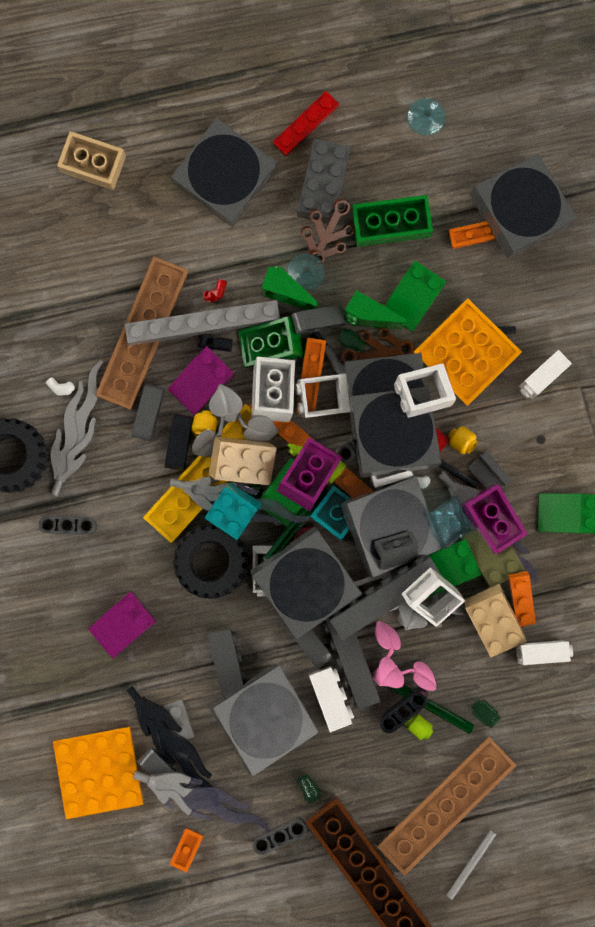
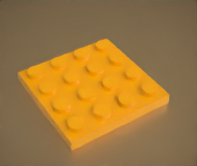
(470, 349)
(97, 772)

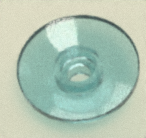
(422, 124)
(308, 280)

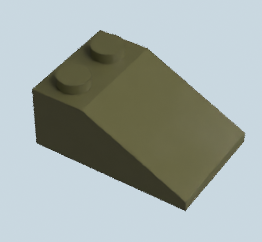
(493, 567)

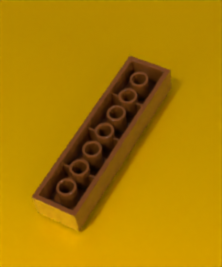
(364, 867)

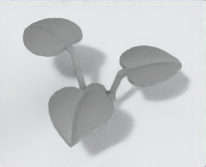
(227, 406)
(410, 618)

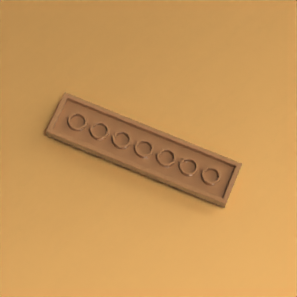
(131, 363)
(446, 805)

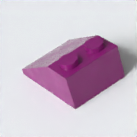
(200, 380)
(309, 474)
(494, 518)
(122, 624)

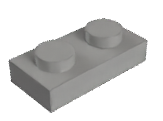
(179, 713)

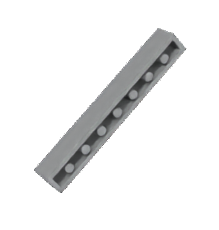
(201, 322)

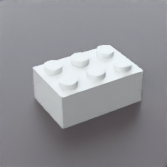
(273, 388)
(331, 698)

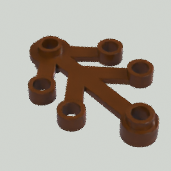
(326, 235)
(381, 350)

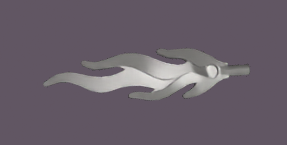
(75, 438)

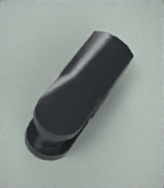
(220, 344)

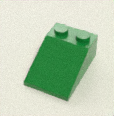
(283, 288)
(415, 294)
(369, 313)
(270, 340)
(566, 513)
(455, 564)

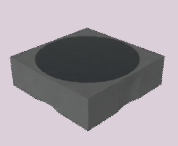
(224, 172)
(522, 205)
(380, 374)
(389, 438)
(386, 513)
(305, 582)
(263, 719)

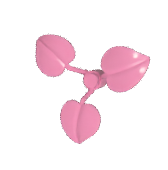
(388, 672)

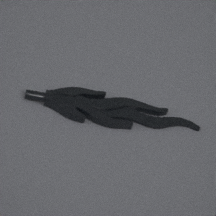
(152, 721)

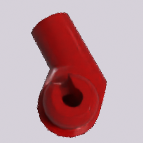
(216, 294)

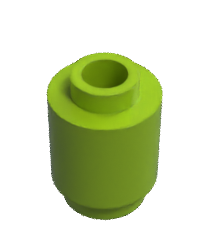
(419, 727)

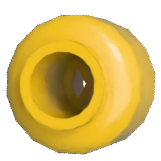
(203, 422)
(462, 440)

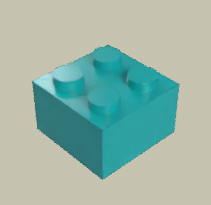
(233, 511)
(330, 514)

